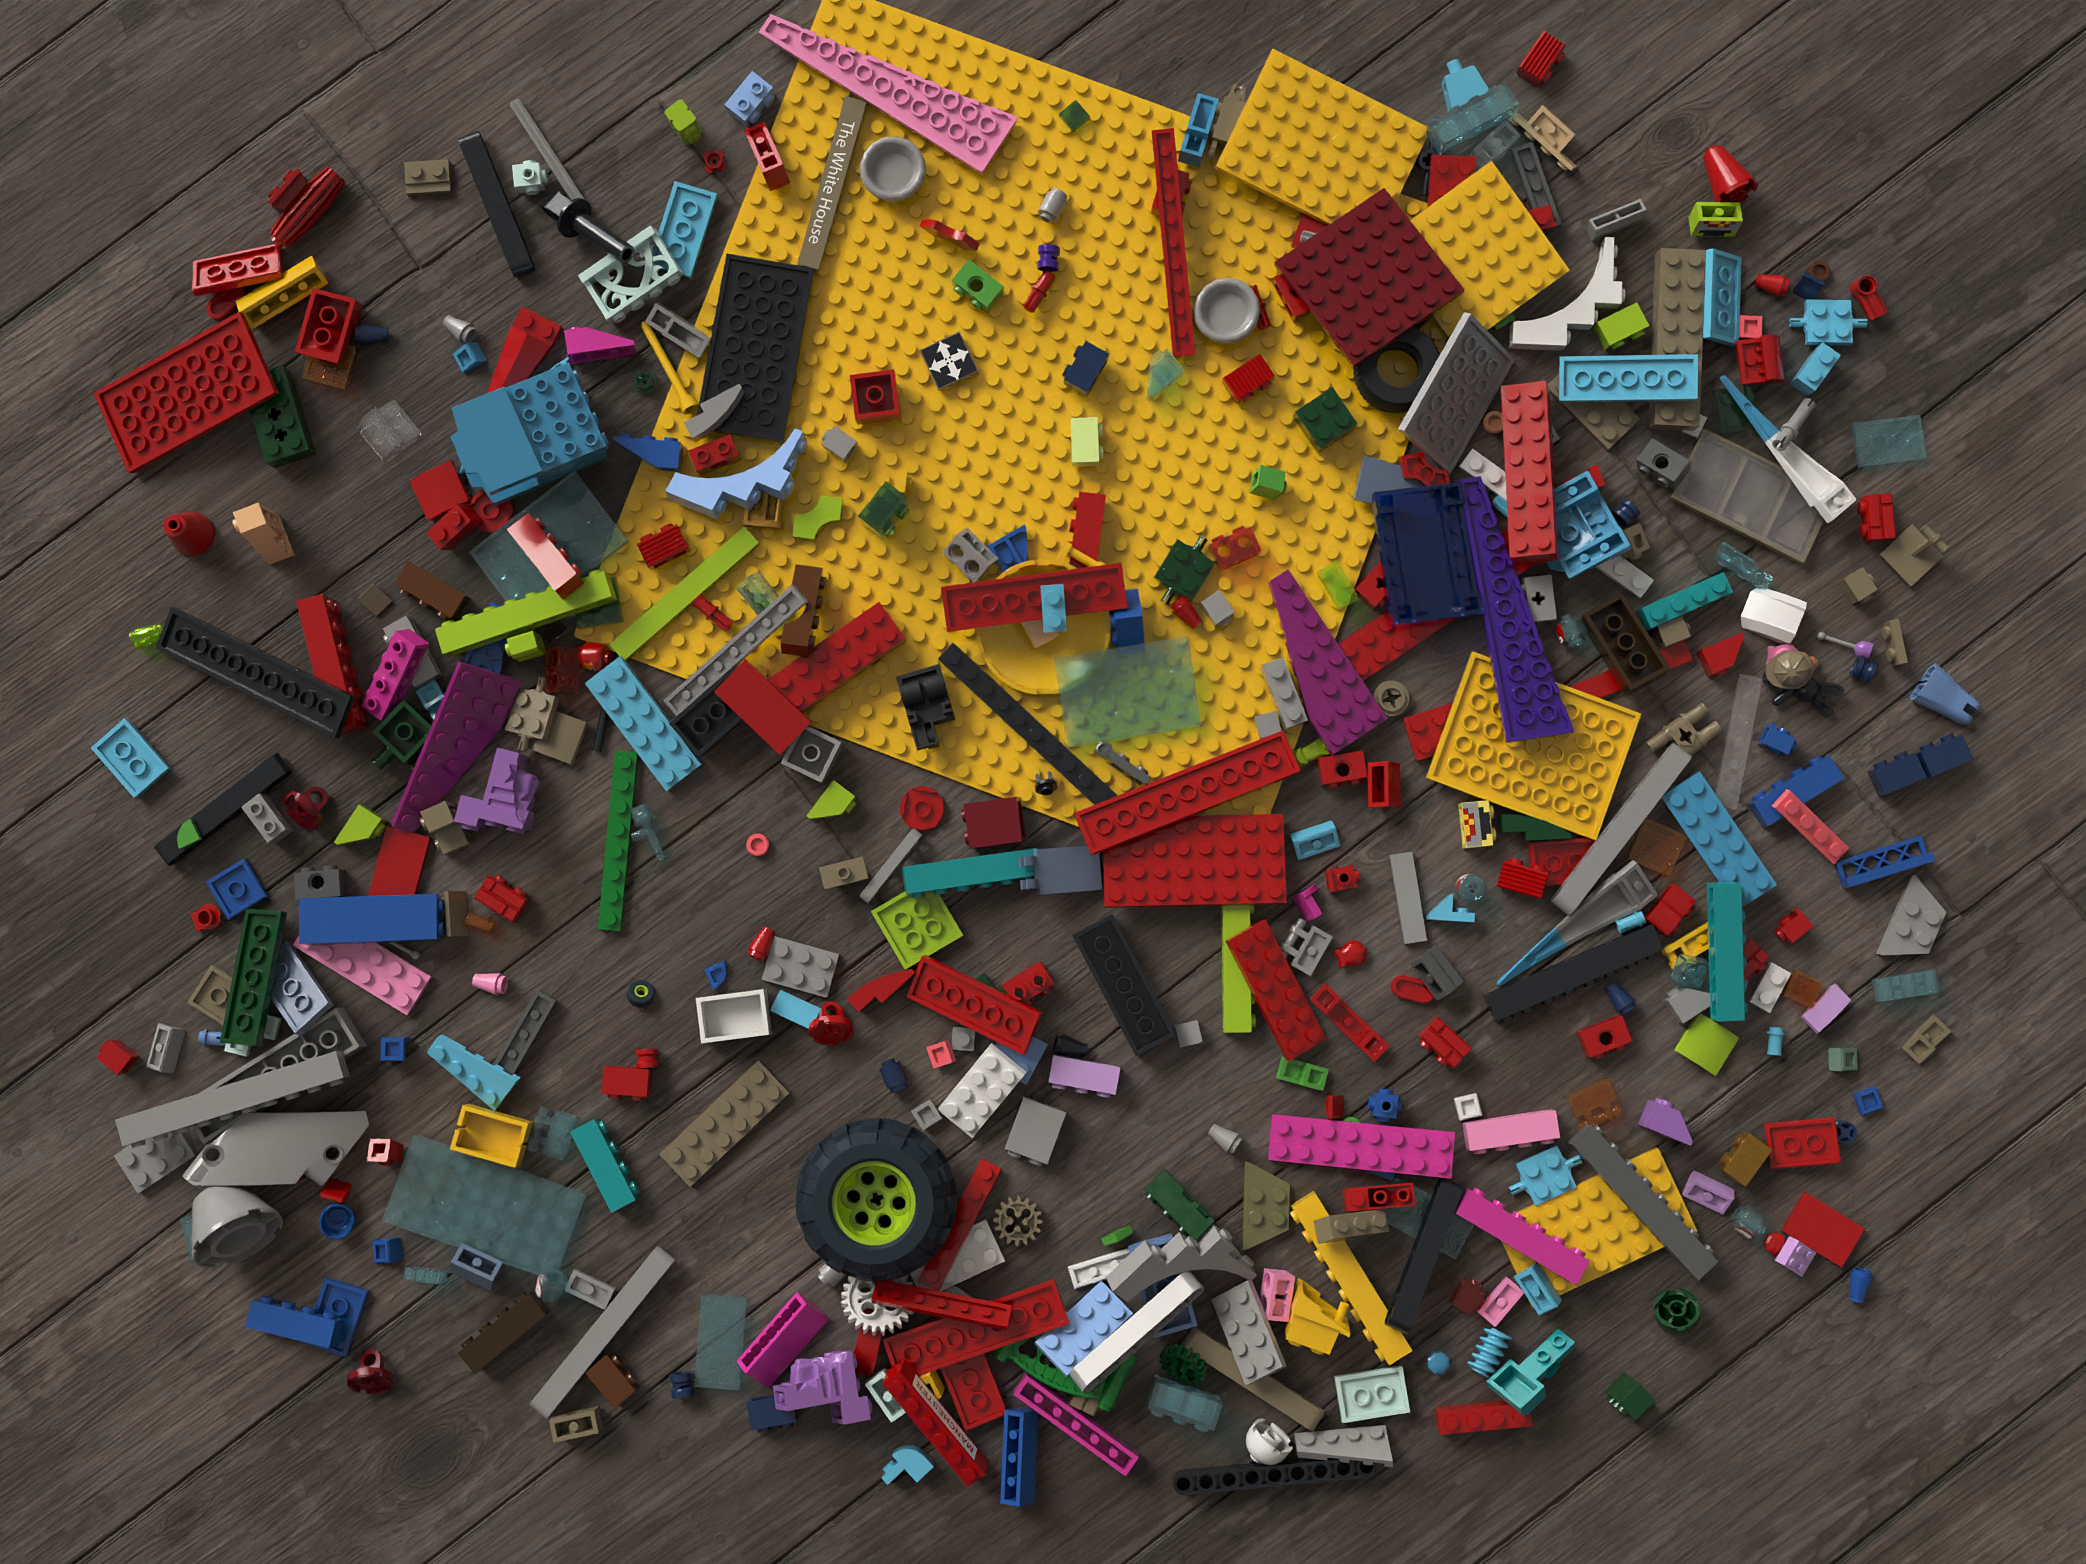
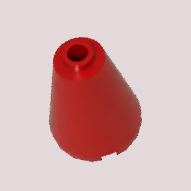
(1727, 176)
(189, 532)

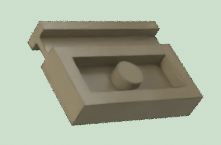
(428, 177)

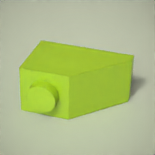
(833, 803)
(361, 826)

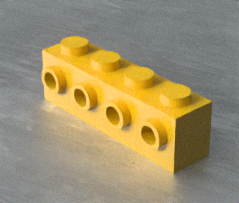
(282, 293)

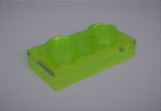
(1337, 585)

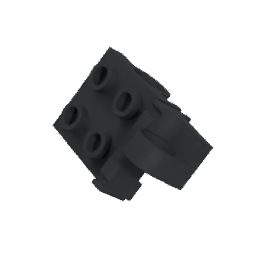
(925, 704)

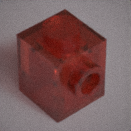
(1468, 1296)

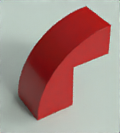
(867, 1350)

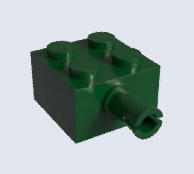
(402, 734)

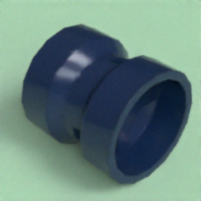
(681, 1384)

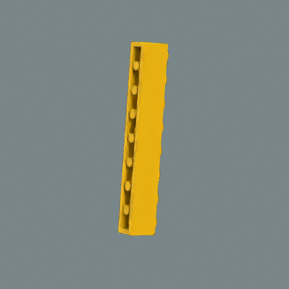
(1353, 1282)

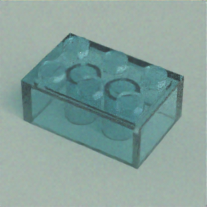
(1184, 1403)

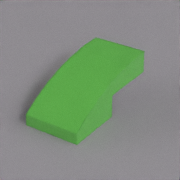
(1302, 1073)

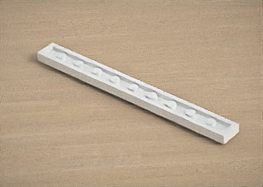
(1617, 569)

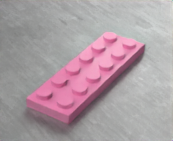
(374, 970)

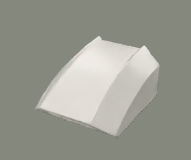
(1772, 615)

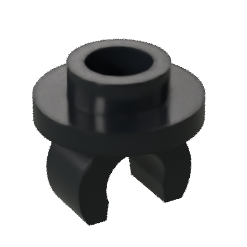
(1046, 786)

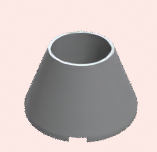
(230, 1225)

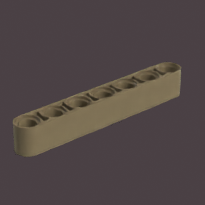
(1268, 1388)

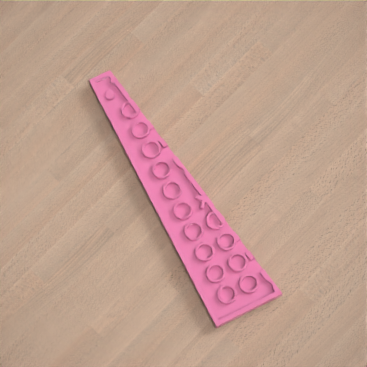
(940, 116)

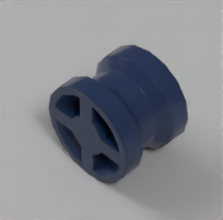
(1625, 513)
(1863, 670)
(1847, 1132)

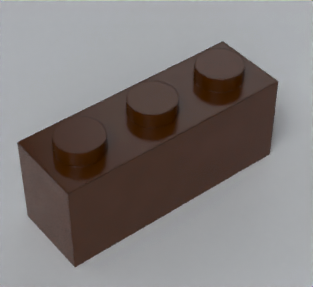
(431, 591)

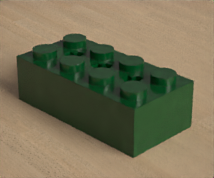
(291, 422)

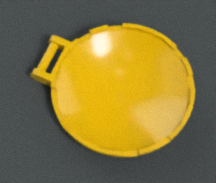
(1010, 650)

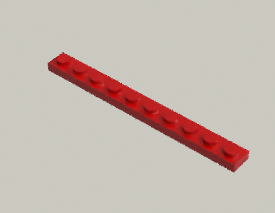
(1173, 242)

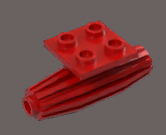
(302, 203)

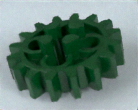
(1183, 1364)

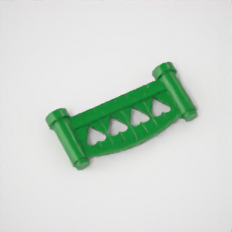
(1106, 1393)

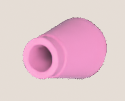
(492, 983)

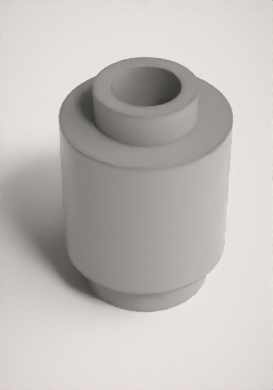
(1052, 205)
(829, 1276)

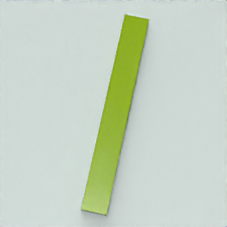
(684, 593)

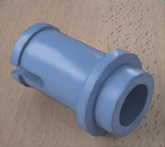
(210, 1038)

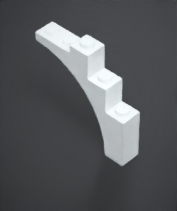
(1552, 331)

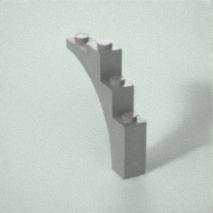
(1181, 1254)

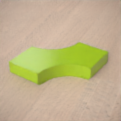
(809, 524)

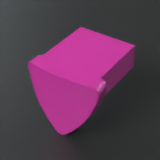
(1307, 904)

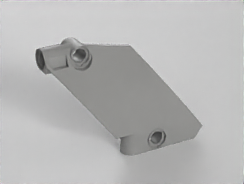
(278, 1148)

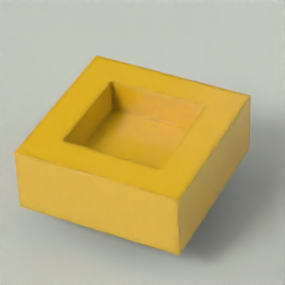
(904, 482)

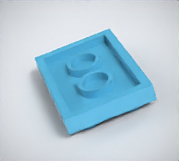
(130, 758)

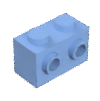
(750, 99)

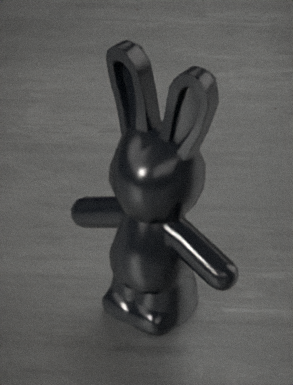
(1809, 693)

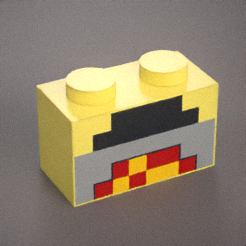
(1476, 824)

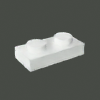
(1769, 987)

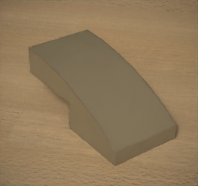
(1925, 1038)

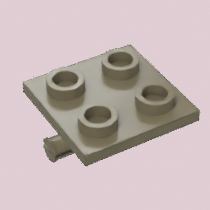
(1913, 554)

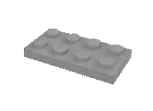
(1248, 1332)

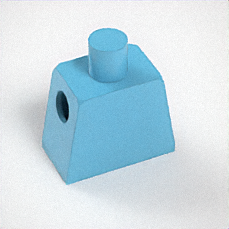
(1461, 84)

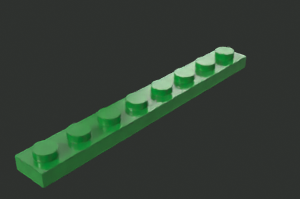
(618, 840)

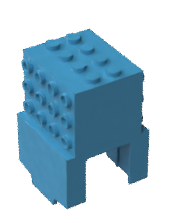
(527, 434)

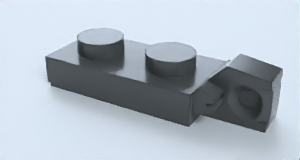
(1121, 763)

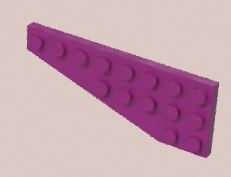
(1330, 687)
(464, 724)

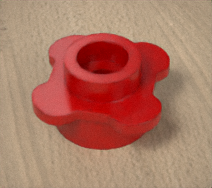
(710, 156)

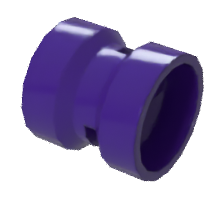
(1048, 257)

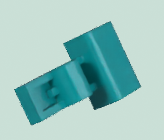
(1521, 1383)

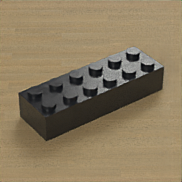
(1123, 985)

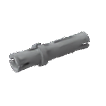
(1790, 429)

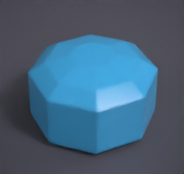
(1438, 1362)

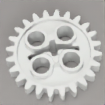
(881, 1317)

